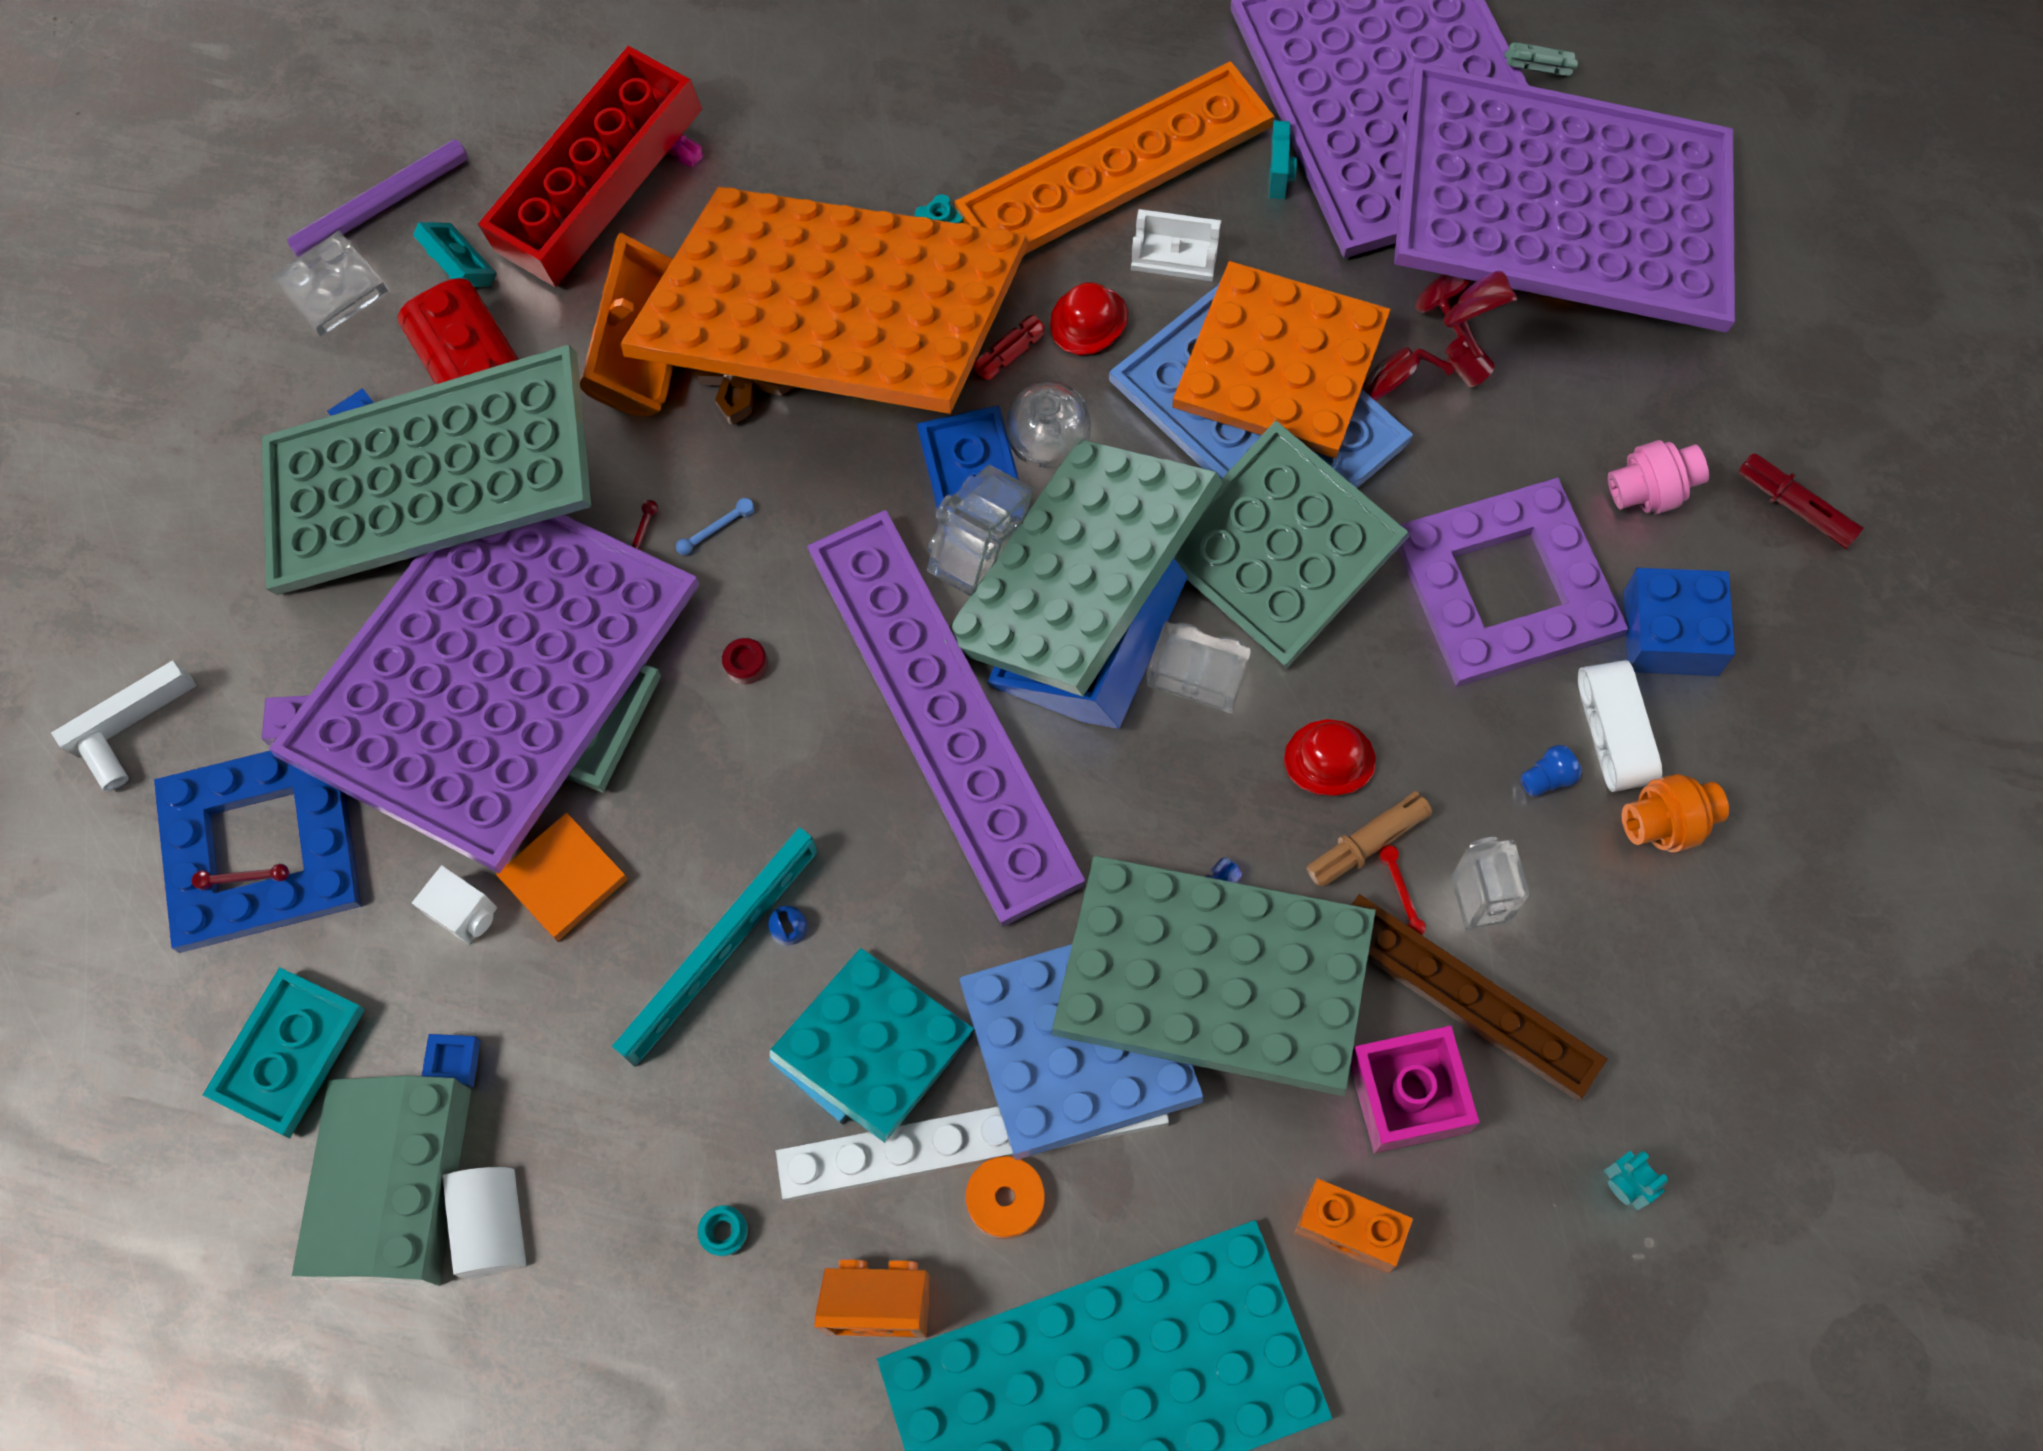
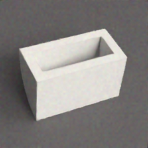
(483, 1221)

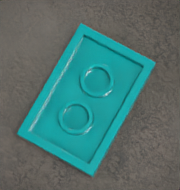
(284, 1052)

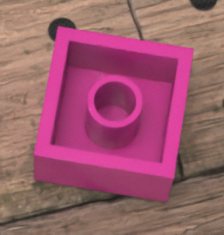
(1413, 1089)

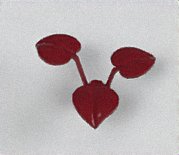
(1464, 352)

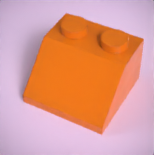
(874, 1300)

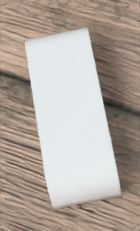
(1619, 725)

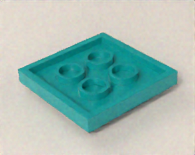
(871, 1044)

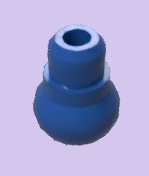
(1554, 770)

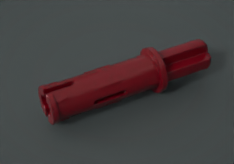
(1800, 500)

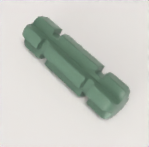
(1540, 59)

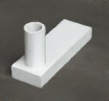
(89, 731)

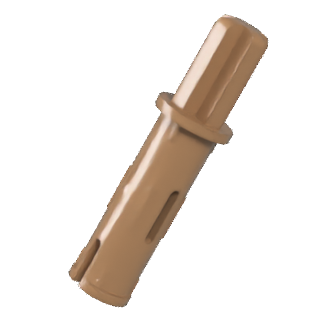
(1372, 837)

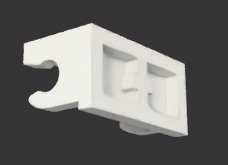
(1175, 245)

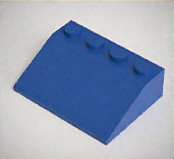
(1120, 676)

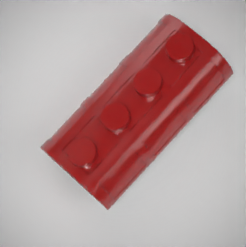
(454, 331)

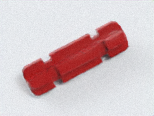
(1009, 347)

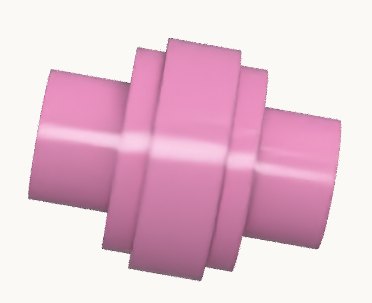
(1658, 477)

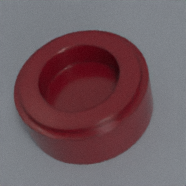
(744, 661)

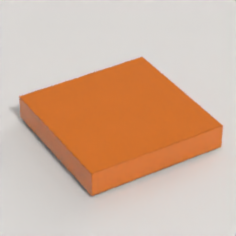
(562, 876)

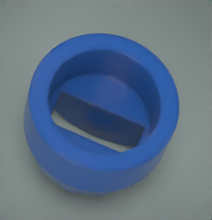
(797, 921)

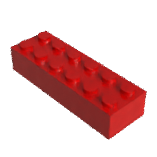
(591, 166)

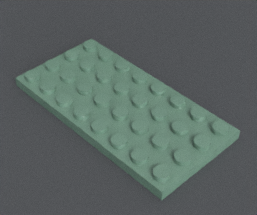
(424, 471)

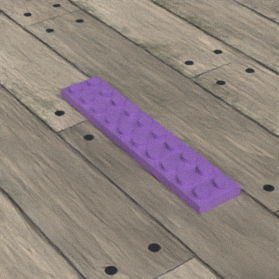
(946, 719)

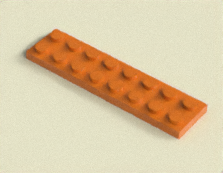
(1121, 159)

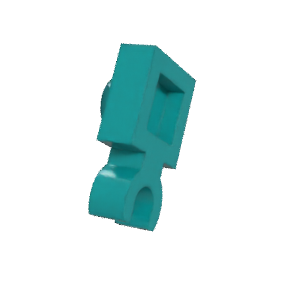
(1281, 165)
(1635, 1180)

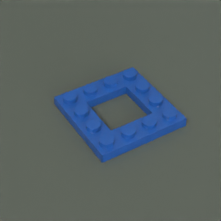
(187, 846)

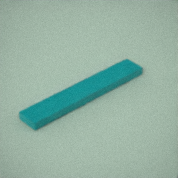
(716, 948)

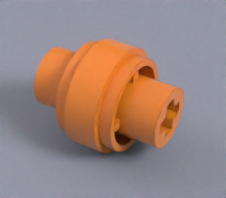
(1675, 813)

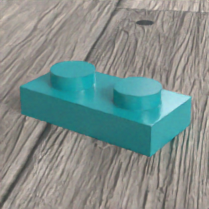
(454, 253)

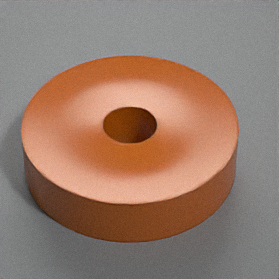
(1010, 1220)

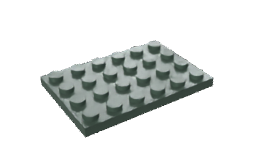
(1082, 564)
(1216, 975)

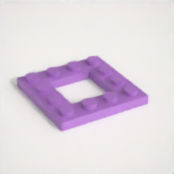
(1475, 652)

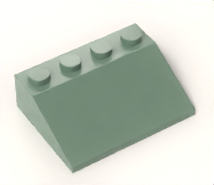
(379, 1182)

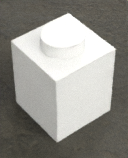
(455, 905)

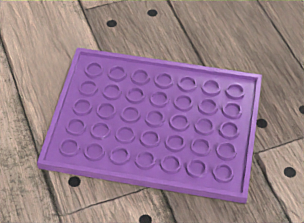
(1345, 89)
(1568, 197)
(486, 680)

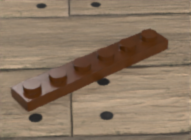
(1481, 1005)

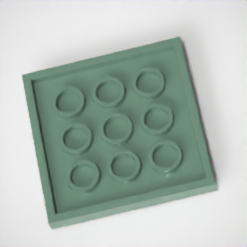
(1286, 544)

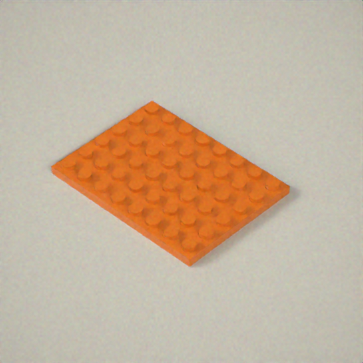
(829, 298)

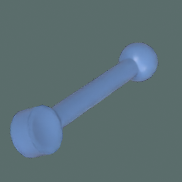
(743, 508)

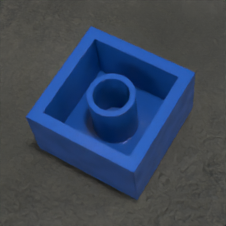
(1679, 621)

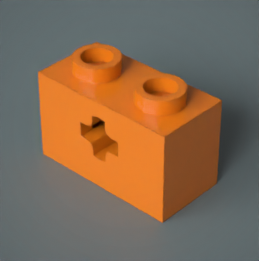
(1353, 1226)

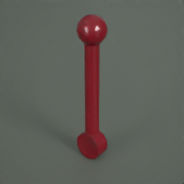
(649, 509)
(203, 880)

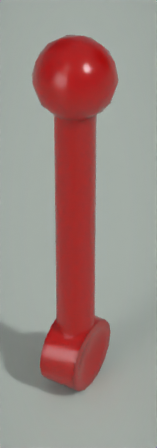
(1389, 857)

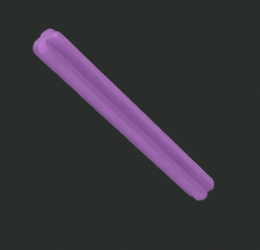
(379, 196)

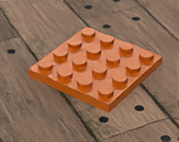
(1281, 356)

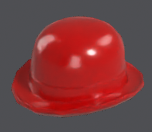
(1088, 318)
(1330, 758)

